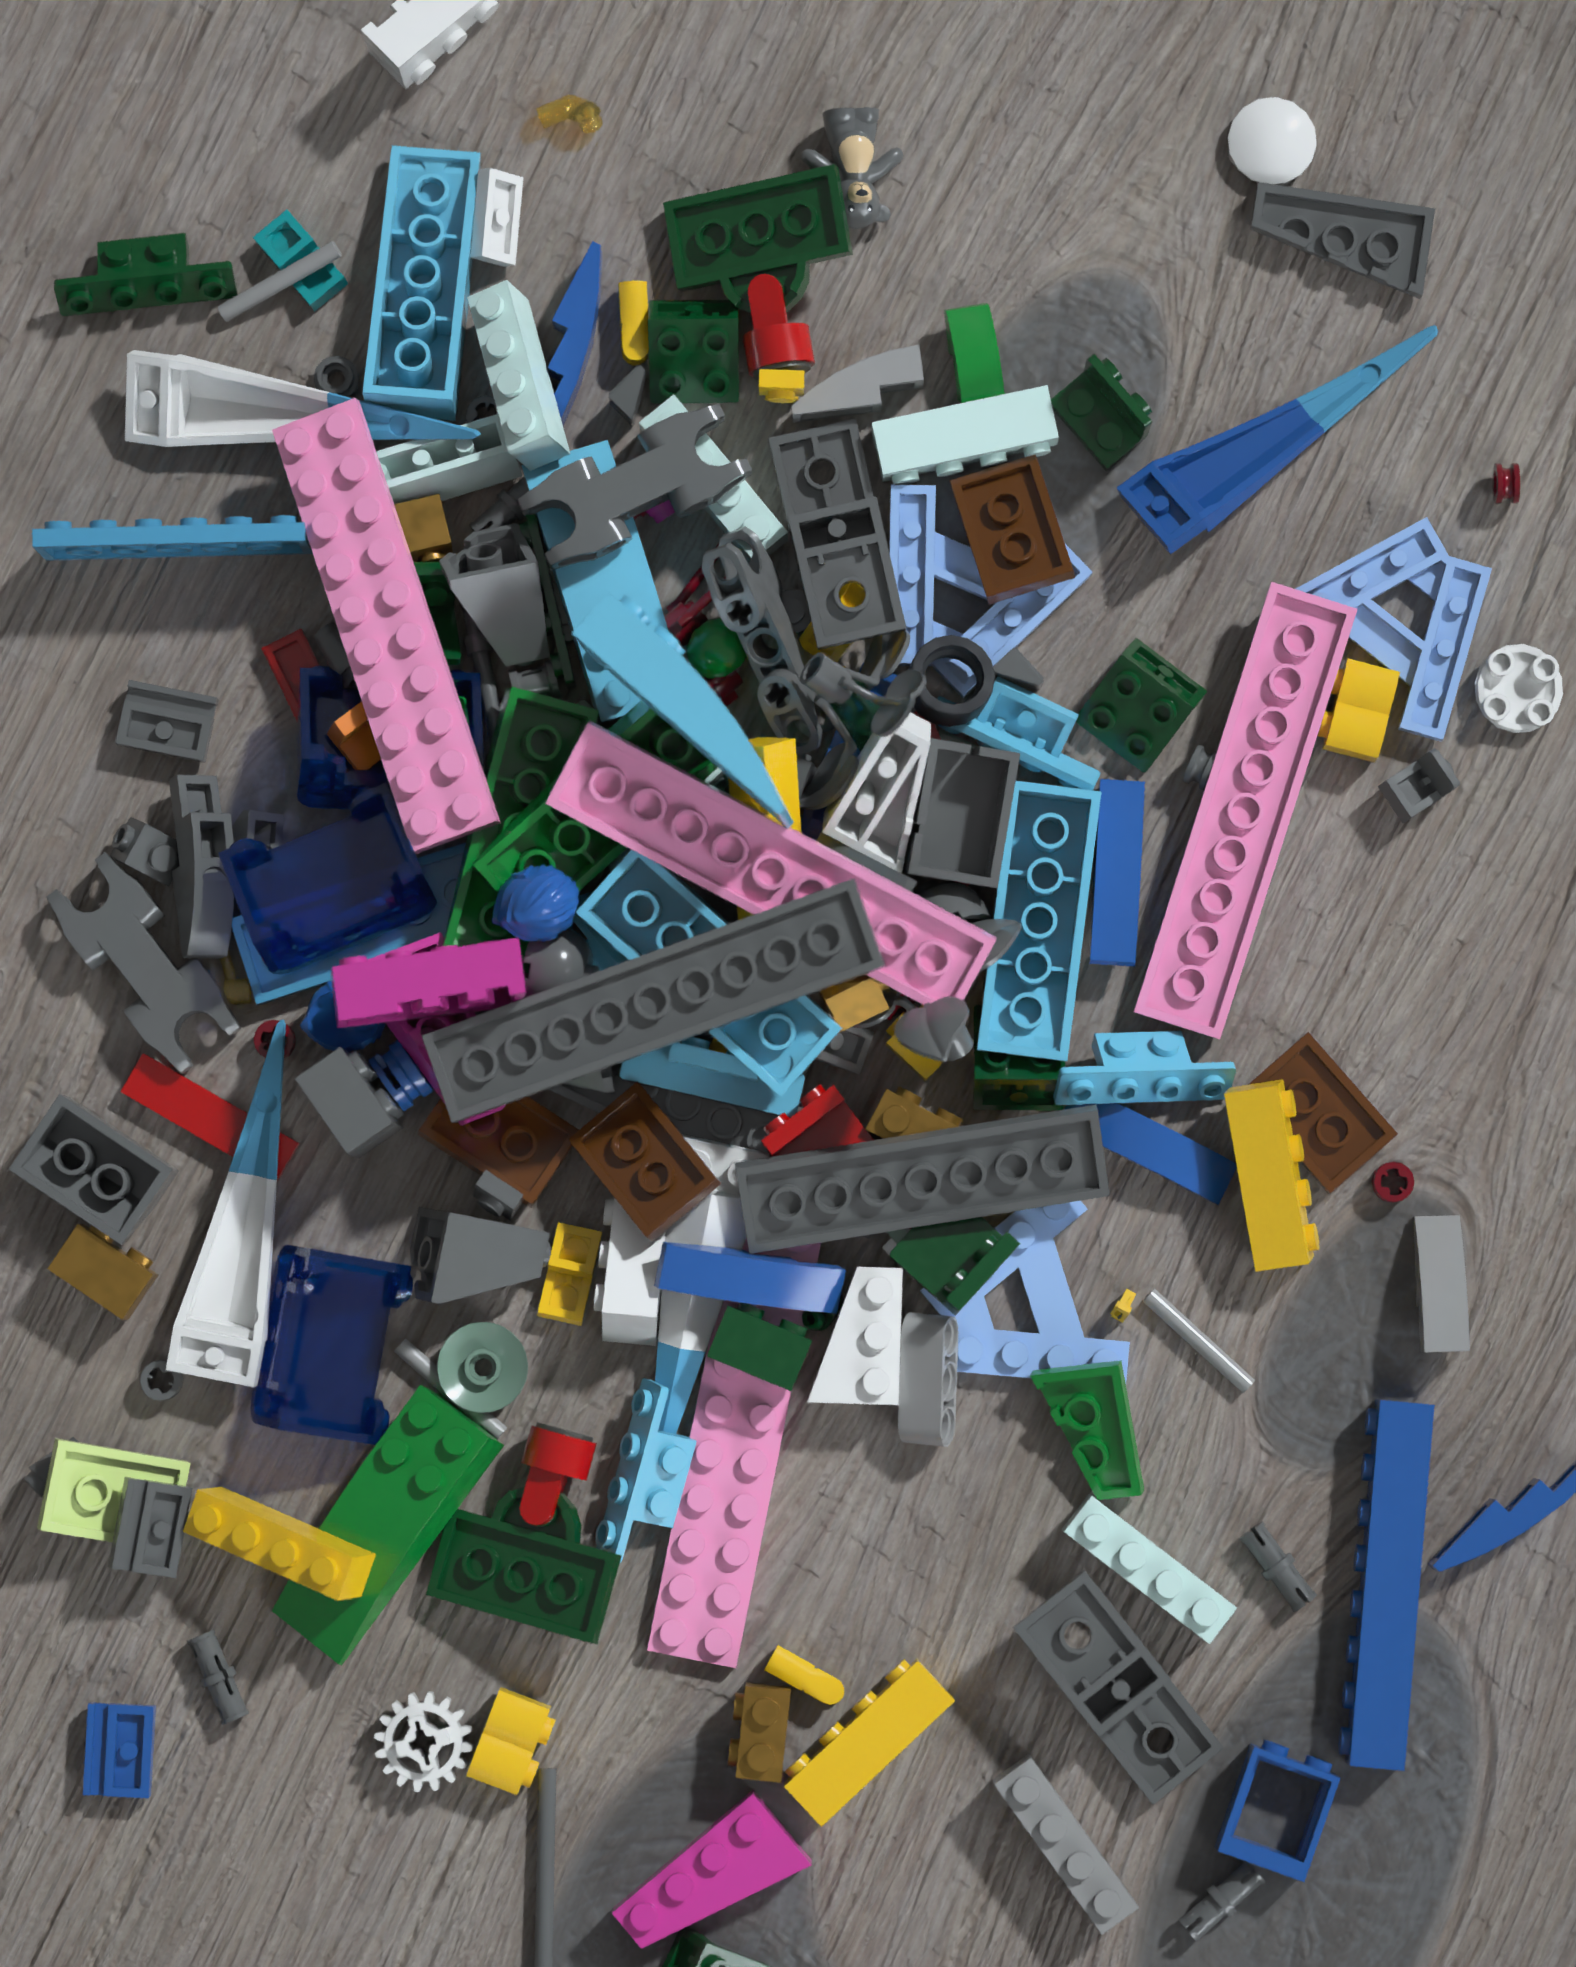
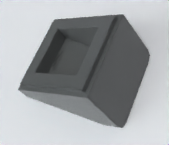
(627, 394)
(1018, 670)

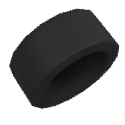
(972, 656)

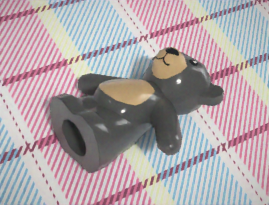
(851, 142)

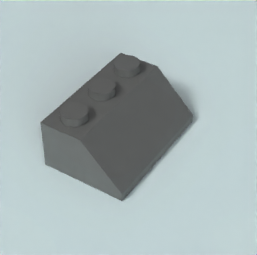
(93, 1169)

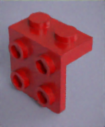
(821, 1124)

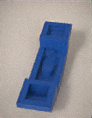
(1164, 1151)

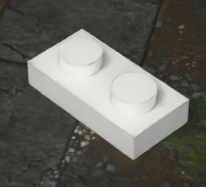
(496, 217)

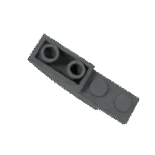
(200, 882)

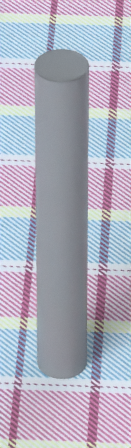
(279, 281)
(1198, 1340)
(428, 1371)

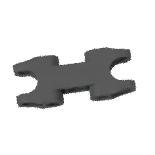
(606, 500)
(750, 607)
(165, 991)

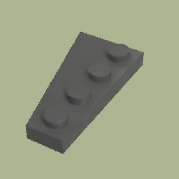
(1356, 233)

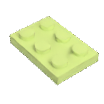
(88, 1483)

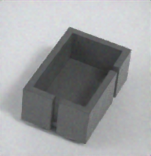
(962, 813)
(349, 1101)

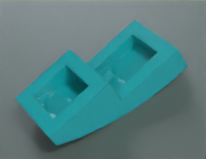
(288, 242)

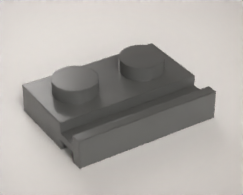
(167, 721)
(150, 1527)

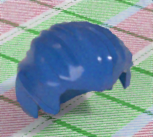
(536, 903)
(322, 1026)

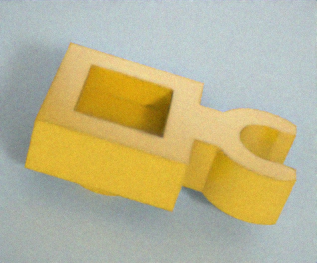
(781, 385)

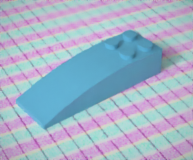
(422, 282)
(587, 582)
(656, 672)
(1046, 890)
(651, 908)

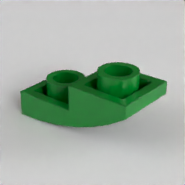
(974, 352)

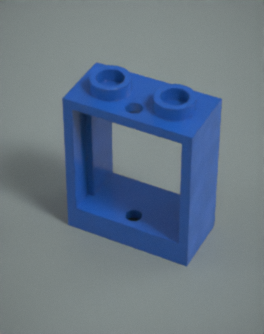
(1262, 1855)

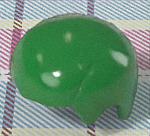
(715, 649)

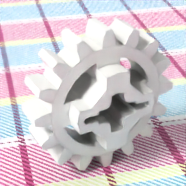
(404, 1746)

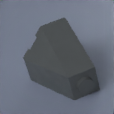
(501, 592)
(472, 1255)

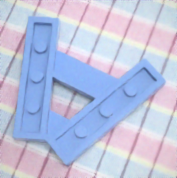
(922, 555)
(1428, 665)
(1059, 1334)

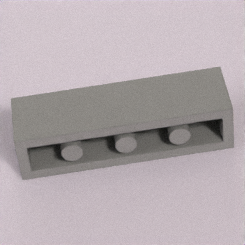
(1065, 1843)

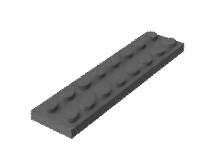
(922, 1179)

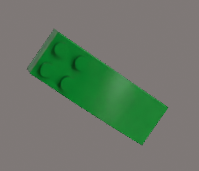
(525, 756)
(555, 839)
(396, 1511)

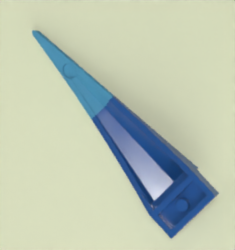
(1212, 478)

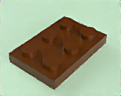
(1012, 529)
(1332, 1115)
(515, 1144)
(644, 1161)

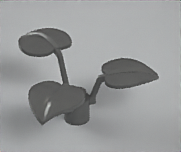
(835, 684)
(939, 1026)

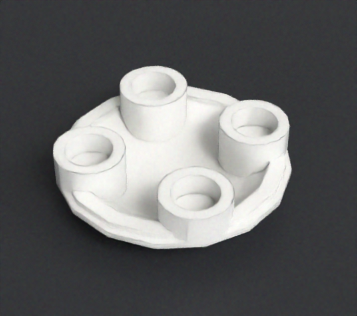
(1272, 141)
(1519, 688)

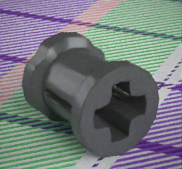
(537, 680)

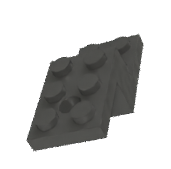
(837, 534)
(1118, 1687)

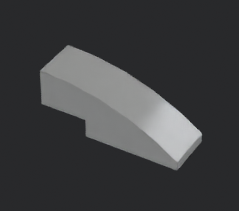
(860, 385)
(1441, 1284)

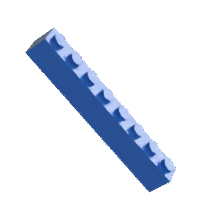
(1388, 1584)

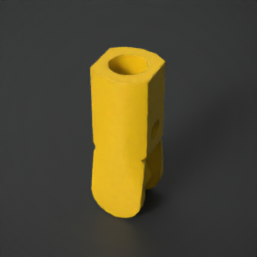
(634, 321)
(804, 1676)

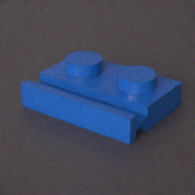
(119, 1750)

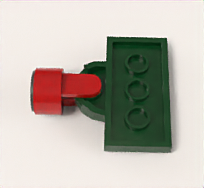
(760, 250)
(530, 1553)

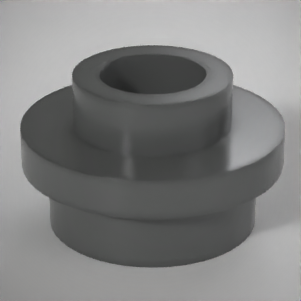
(336, 364)

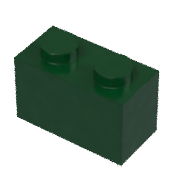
(759, 1346)

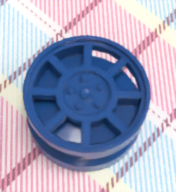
(406, 1073)

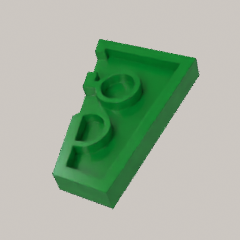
(1097, 1421)

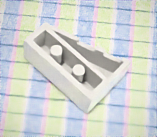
(421, 33)
(882, 796)
(629, 1296)
(865, 1344)

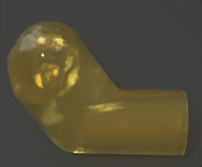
(571, 108)

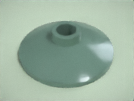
(458, 1362)

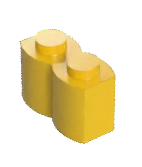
(1359, 710)
(510, 1741)

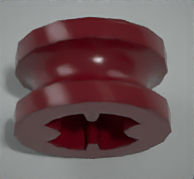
(1506, 483)
(269, 1027)
(1401, 1171)

